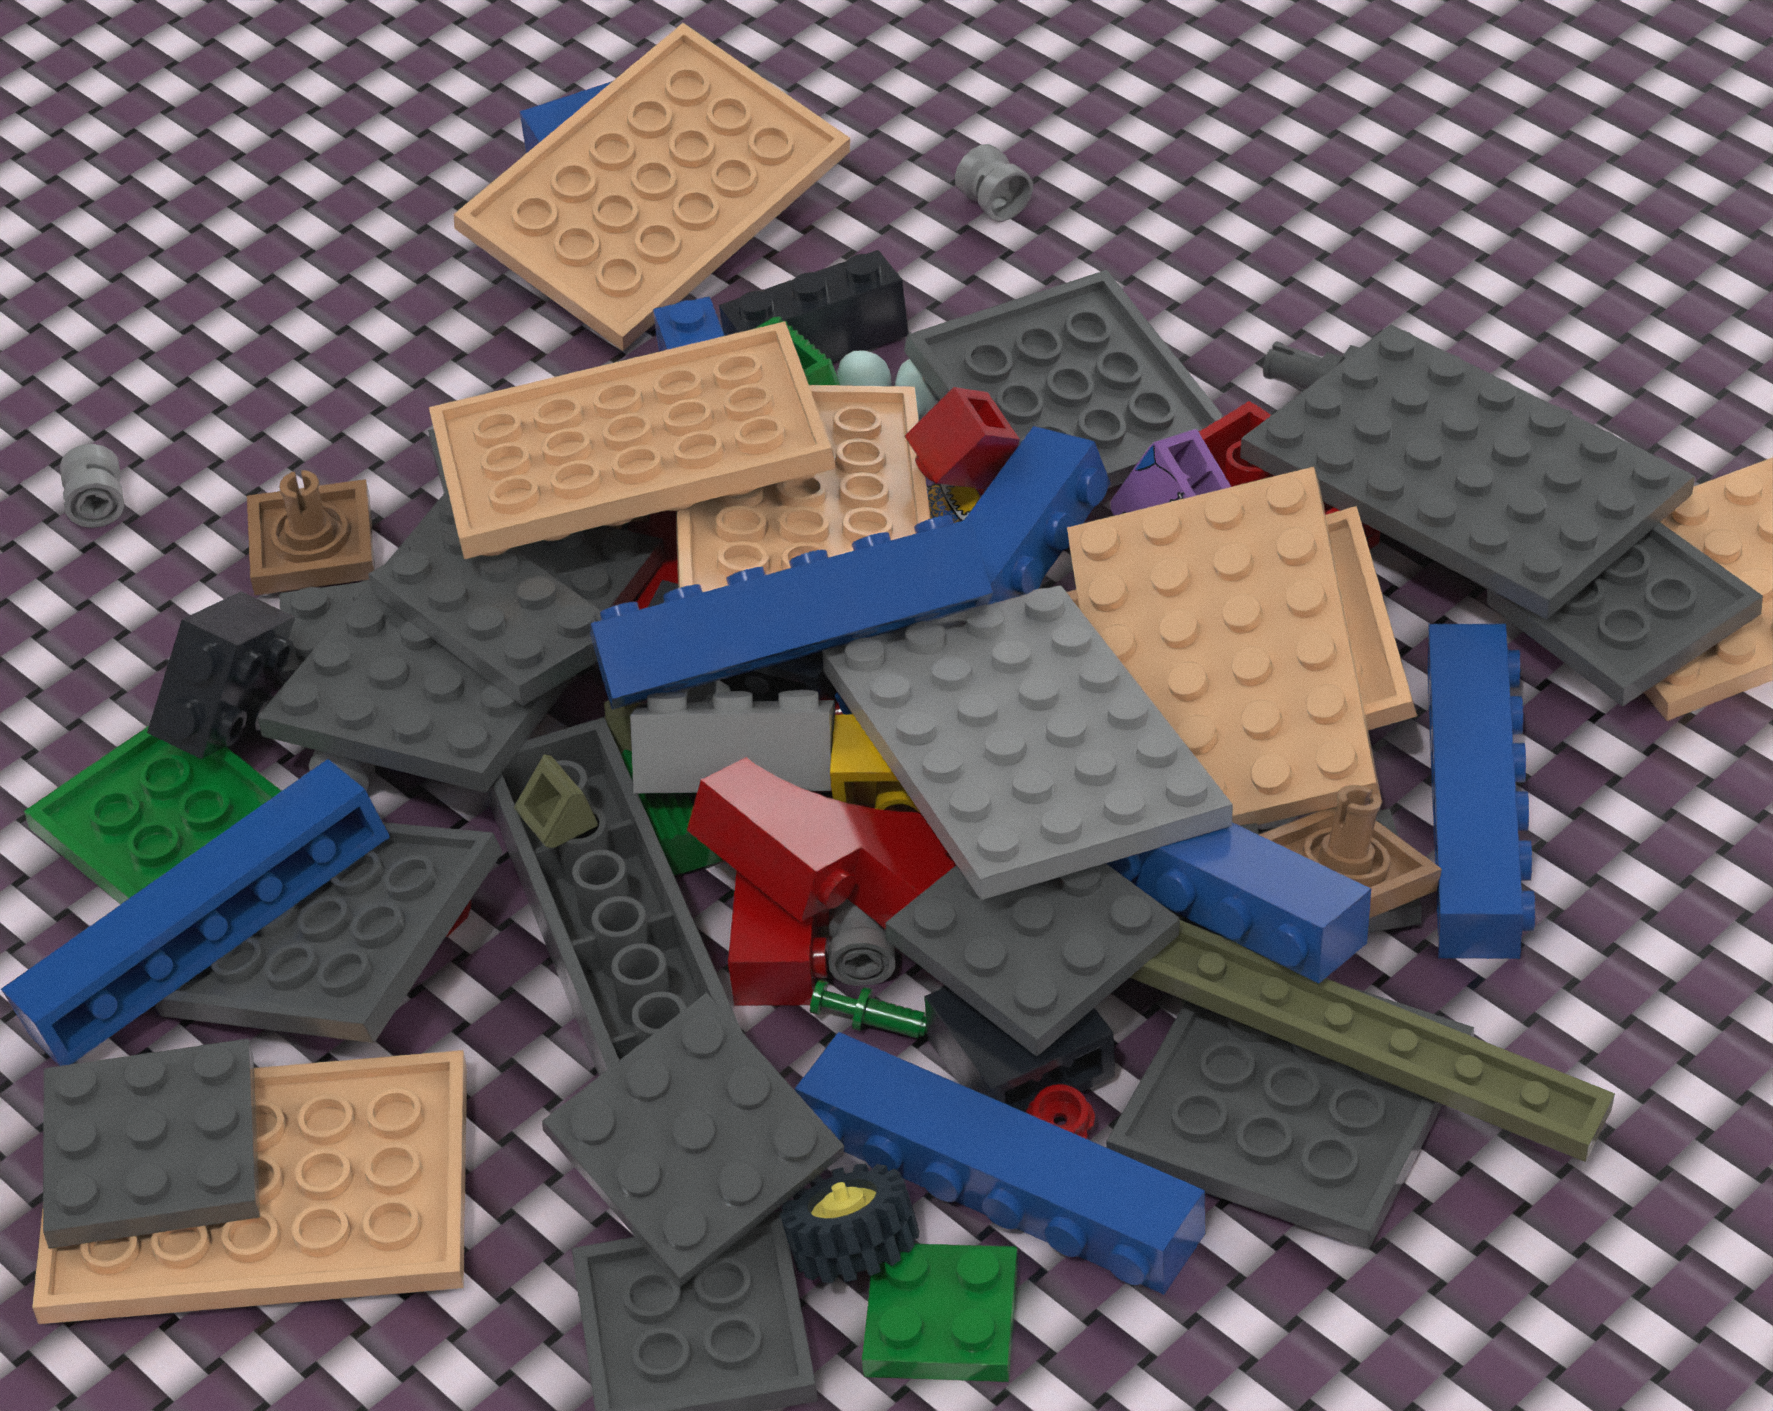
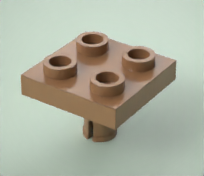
(309, 535)
(1361, 849)

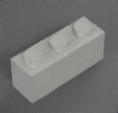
(686, 742)

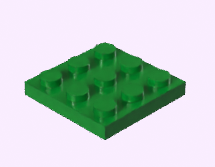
(145, 810)

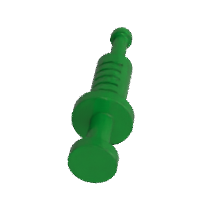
(870, 1011)

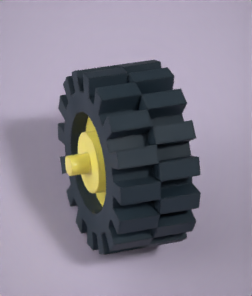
(850, 1223)

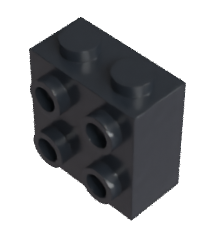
(221, 674)
(1002, 1068)

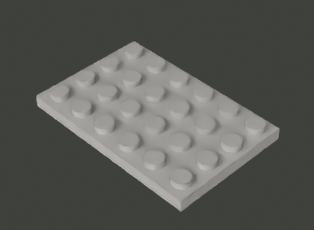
(1025, 741)

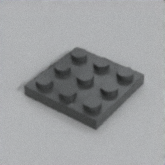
(1642, 615)
(1037, 952)
(693, 1139)
(149, 1143)
(711, 1345)

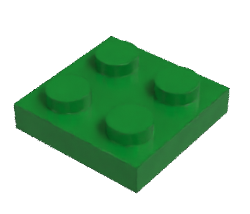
(942, 1314)

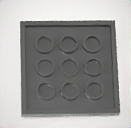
(1070, 364)
(350, 946)
(1276, 1124)

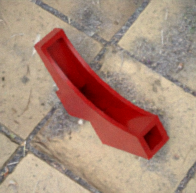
(814, 848)

